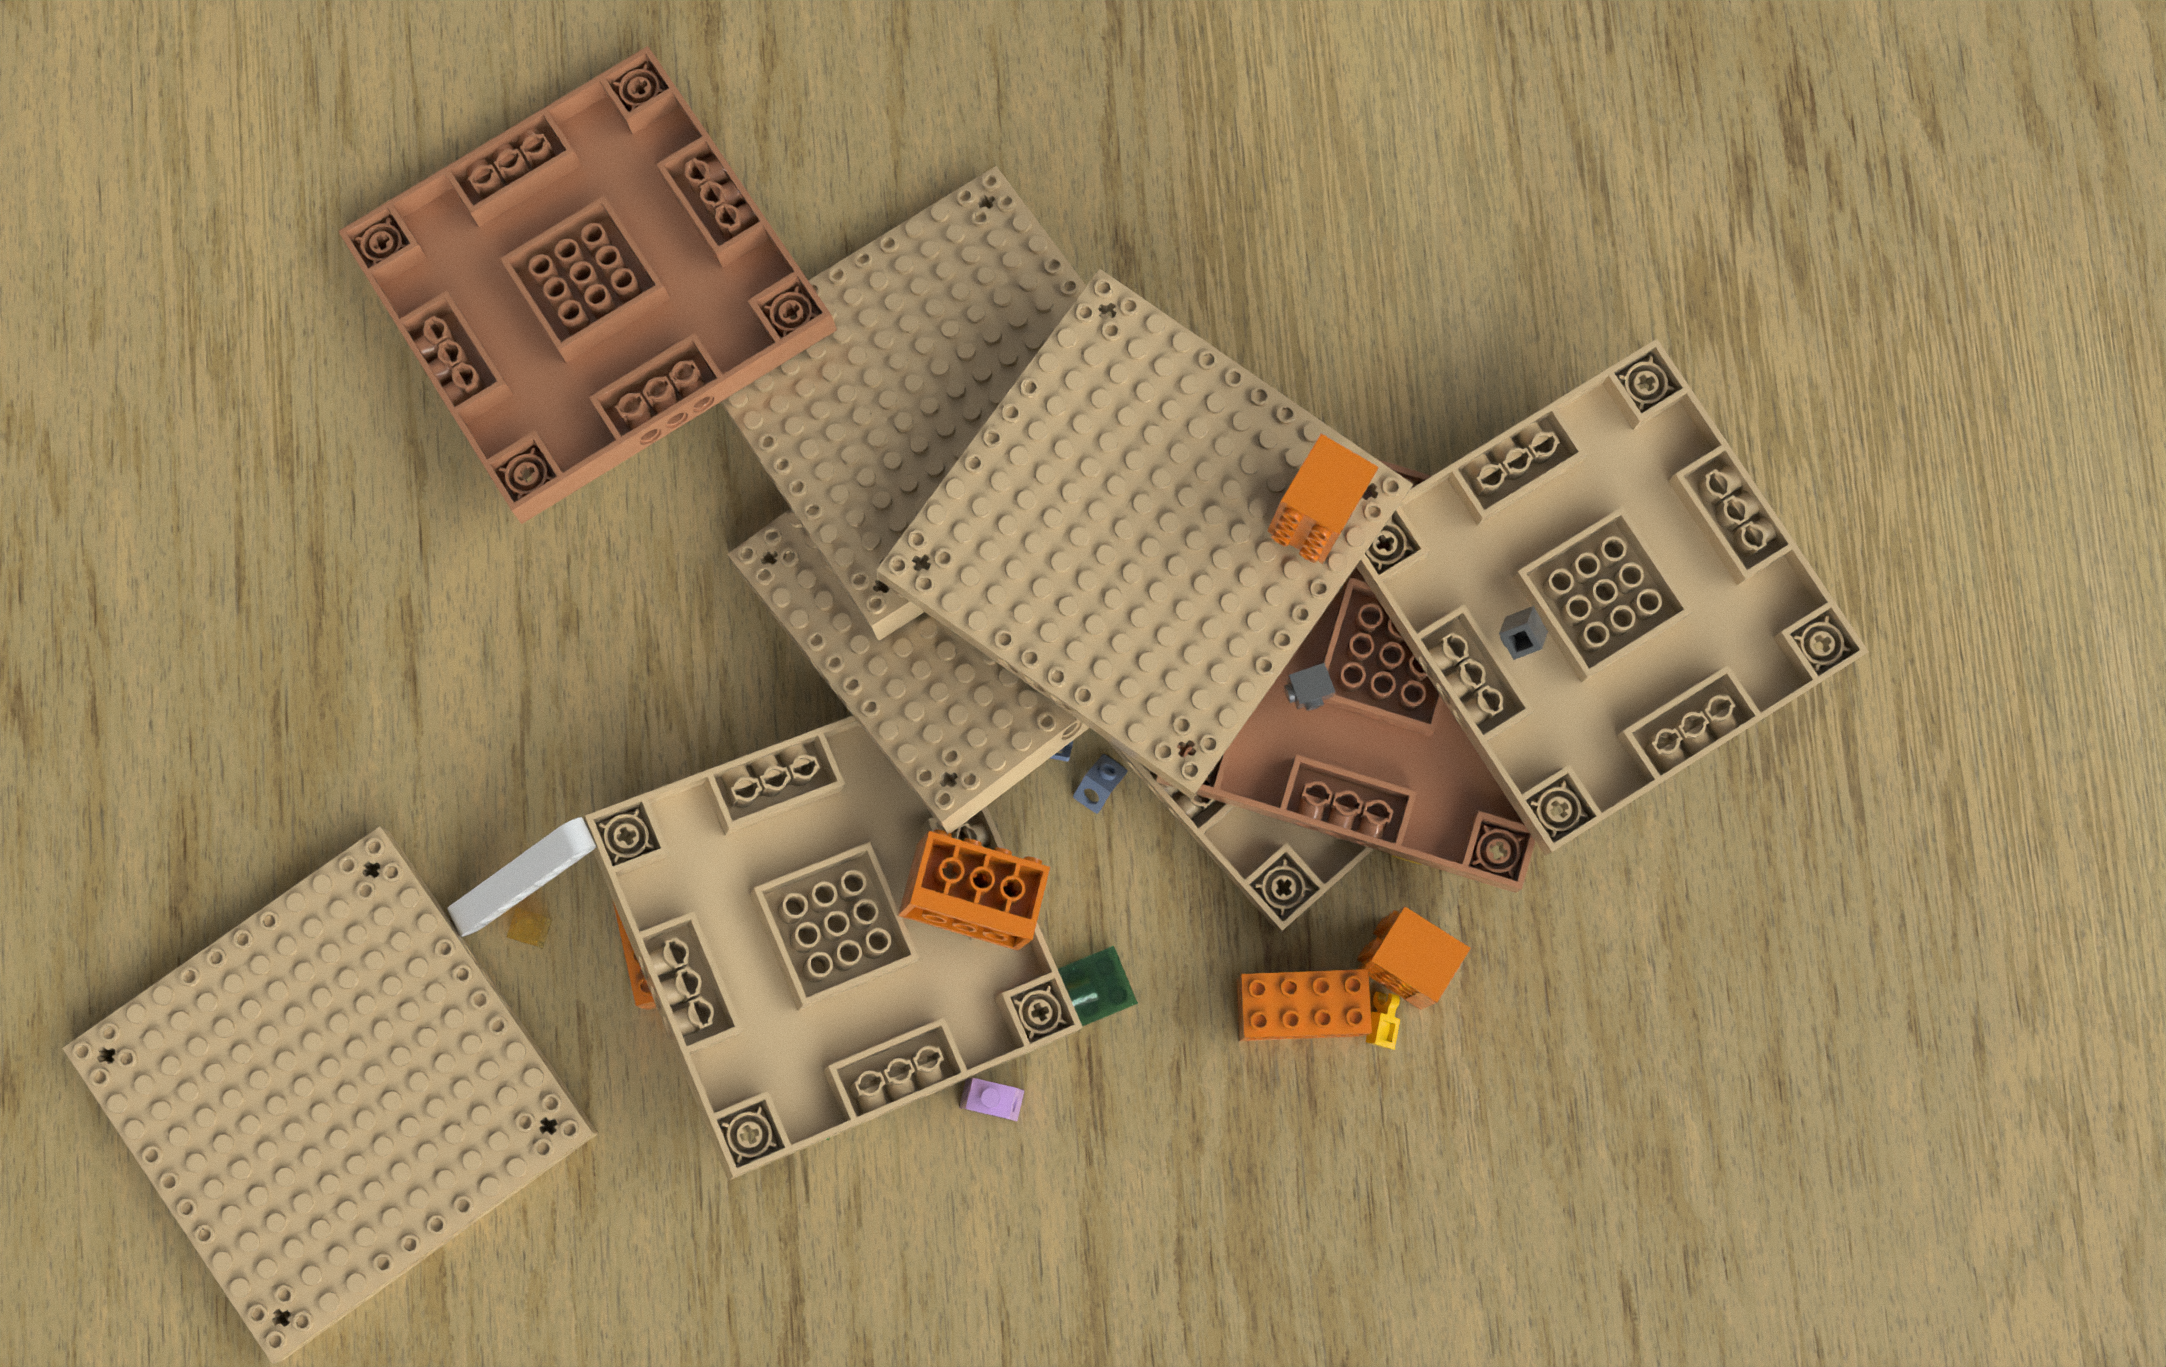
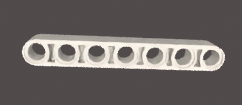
(522, 876)

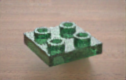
(1097, 986)

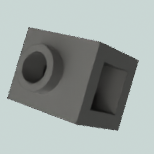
(1523, 633)
(1309, 687)

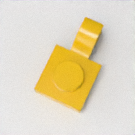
(1384, 1022)

